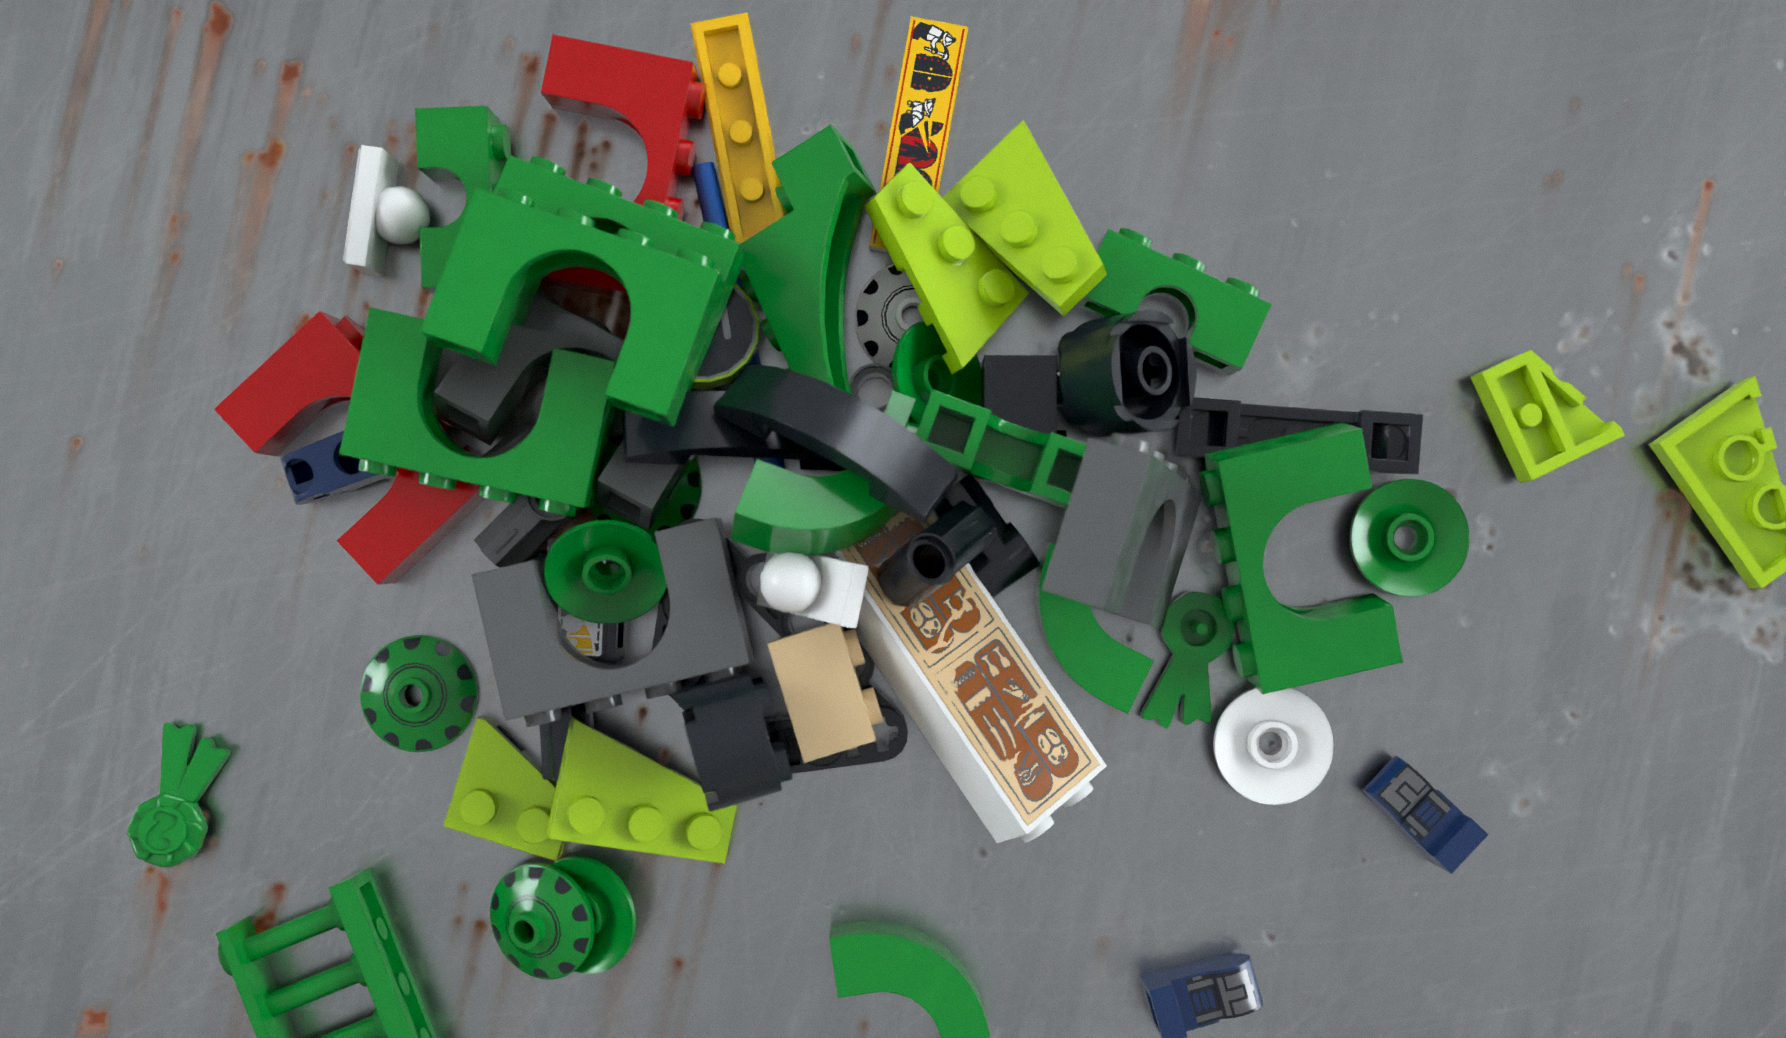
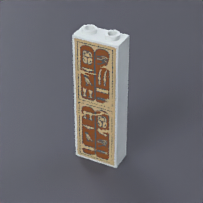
(974, 693)

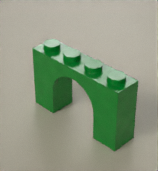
(602, 203)
(512, 245)
(397, 425)
(1251, 494)

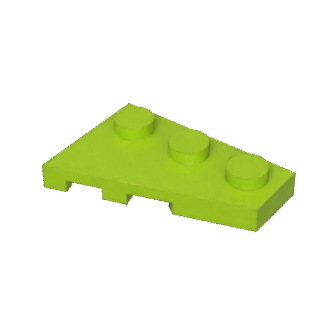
(1731, 480)

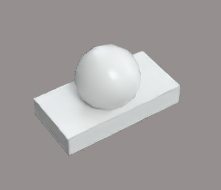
(380, 212)
(813, 587)

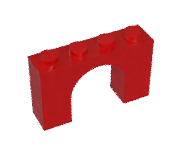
(644, 93)
(299, 385)

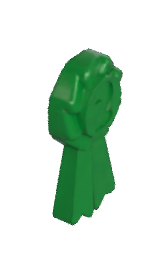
(1196, 635)
(172, 824)

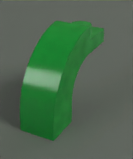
(812, 513)
(1084, 649)
(910, 963)

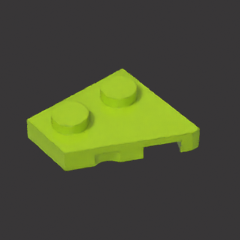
(1539, 416)
(503, 795)

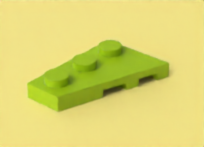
(1028, 221)
(953, 272)
(632, 803)

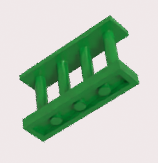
(375, 964)

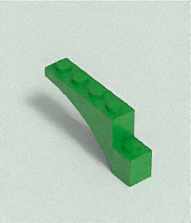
(803, 259)

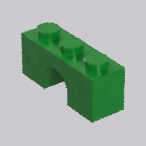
(461, 147)
(1219, 314)
(1001, 451)

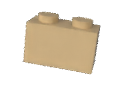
(824, 690)

